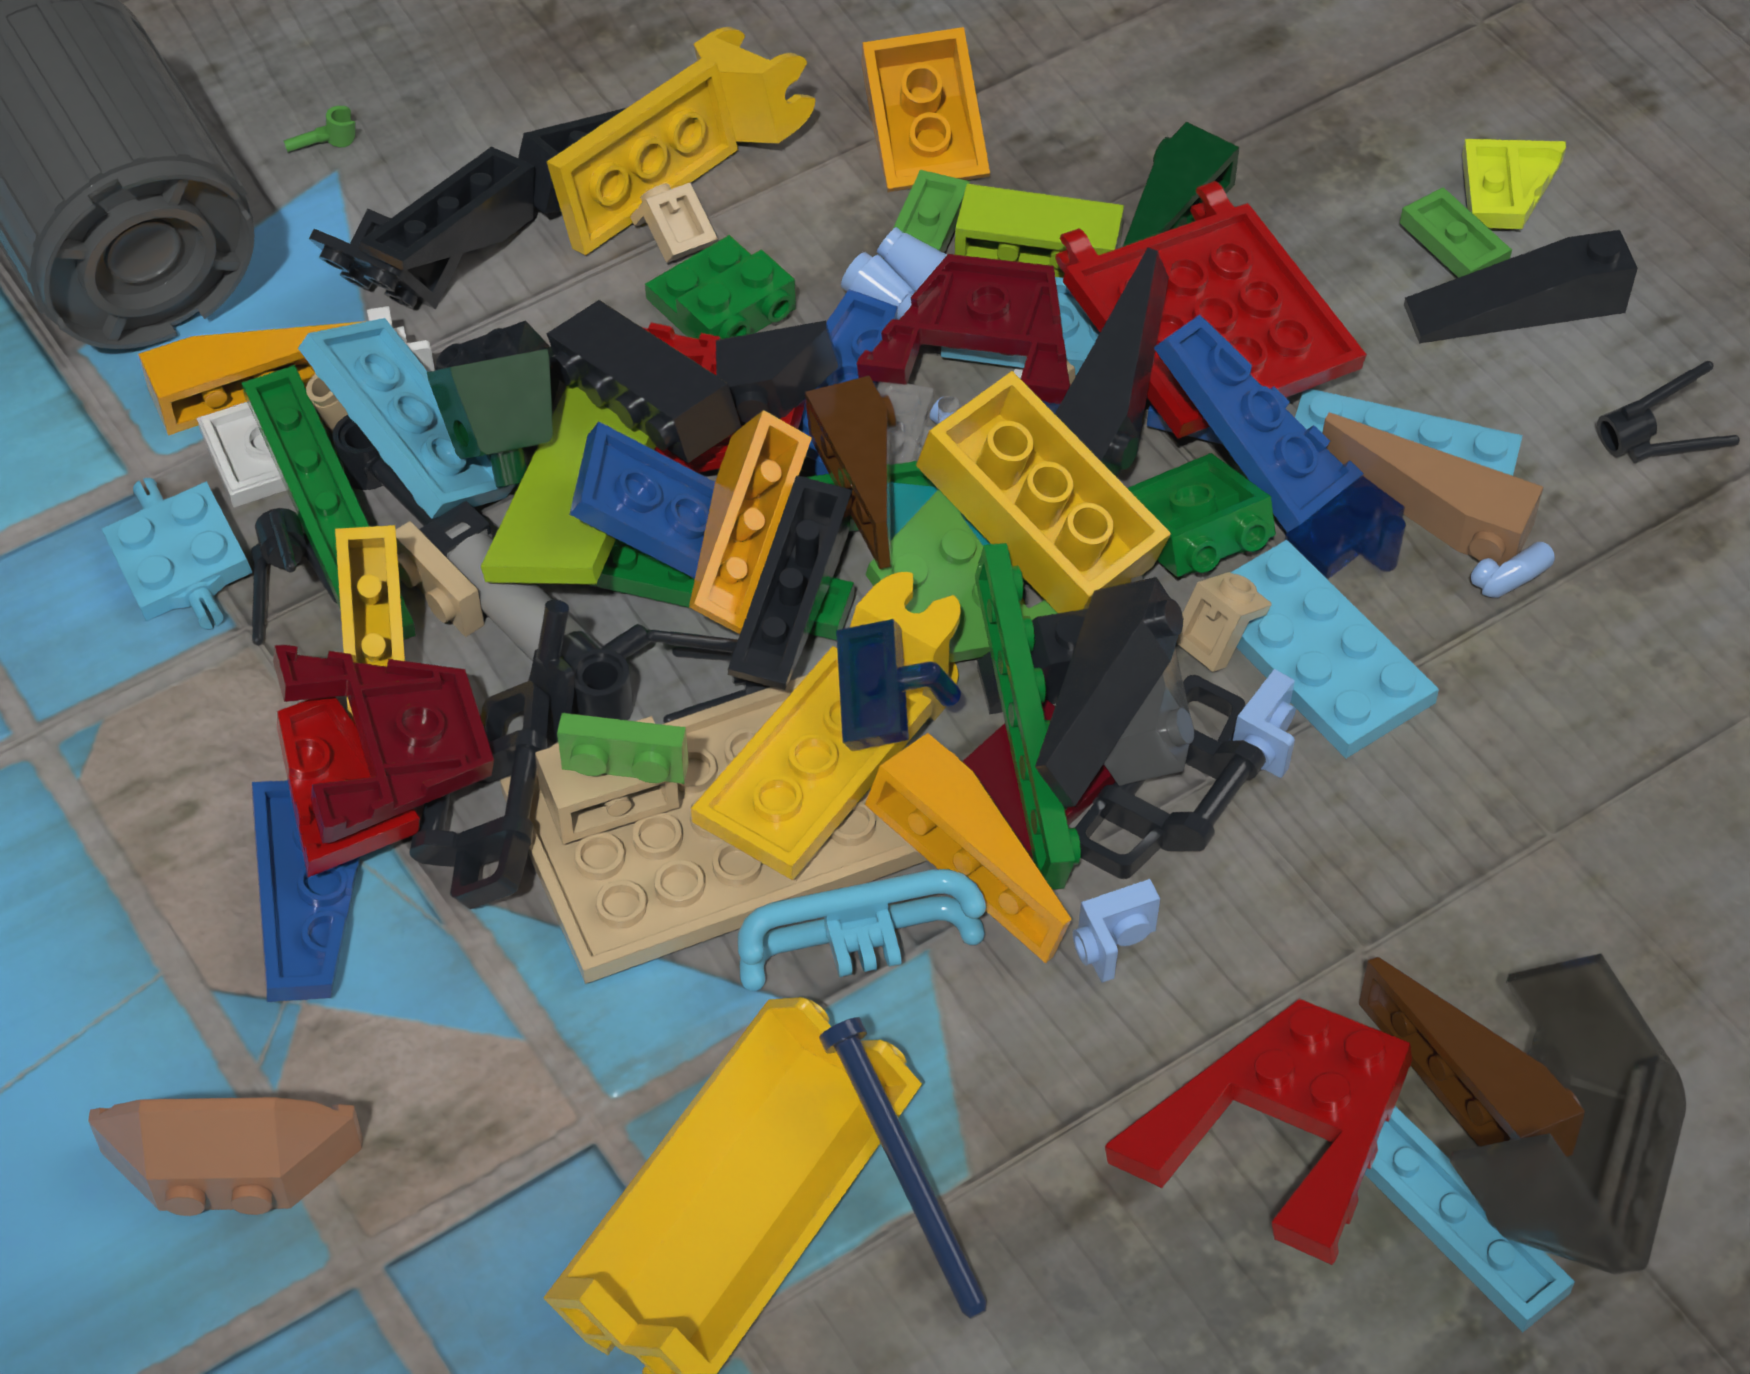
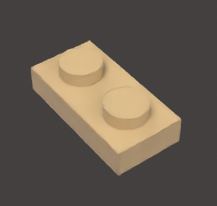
(444, 586)

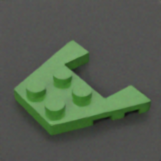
(944, 562)

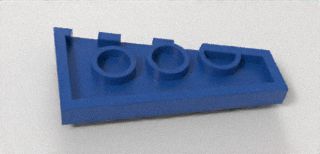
(299, 913)

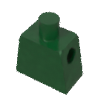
(497, 409)

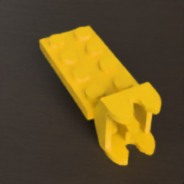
(676, 134)
(796, 772)

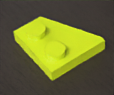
(1508, 178)

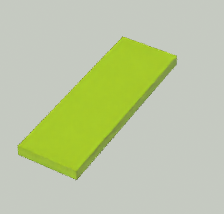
(537, 535)

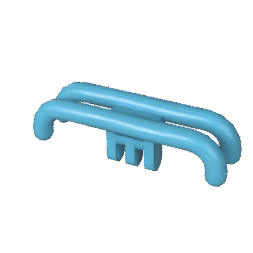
(859, 920)

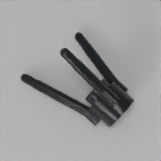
(1634, 424)
(282, 545)
(703, 647)

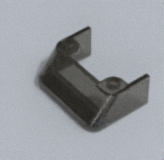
(1610, 1193)

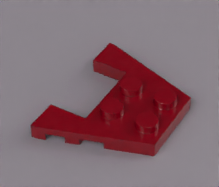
(980, 308)
(414, 730)

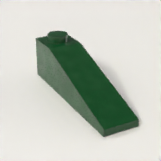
(1178, 168)

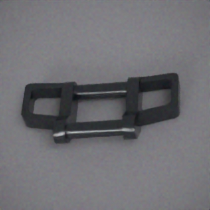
(1223, 760)
(504, 837)

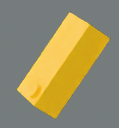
(1042, 493)

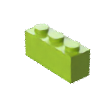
(1029, 225)

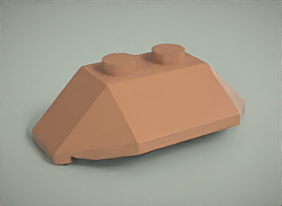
(226, 1150)

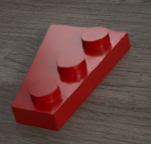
(324, 747)

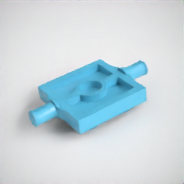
(177, 552)

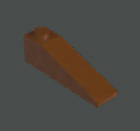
(852, 438)
(1473, 1071)

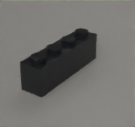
(643, 381)

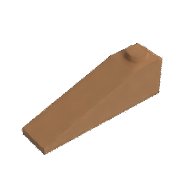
(1449, 496)

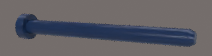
(845, 1040)

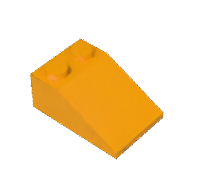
(924, 107)

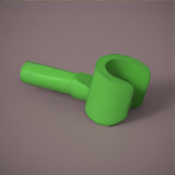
(337, 132)

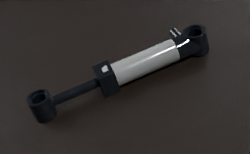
(464, 538)

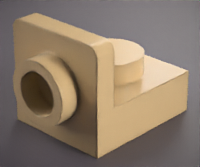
(675, 220)
(1218, 618)

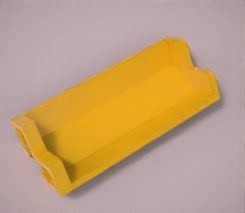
(728, 1197)

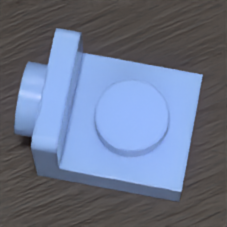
(1265, 722)
(1114, 919)

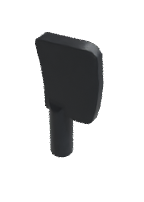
(548, 667)

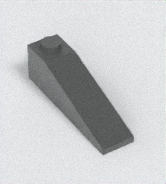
(1158, 733)

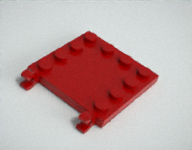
(1240, 283)

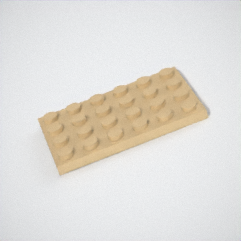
(674, 883)

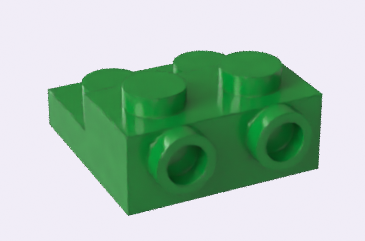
(723, 291)
(1207, 512)

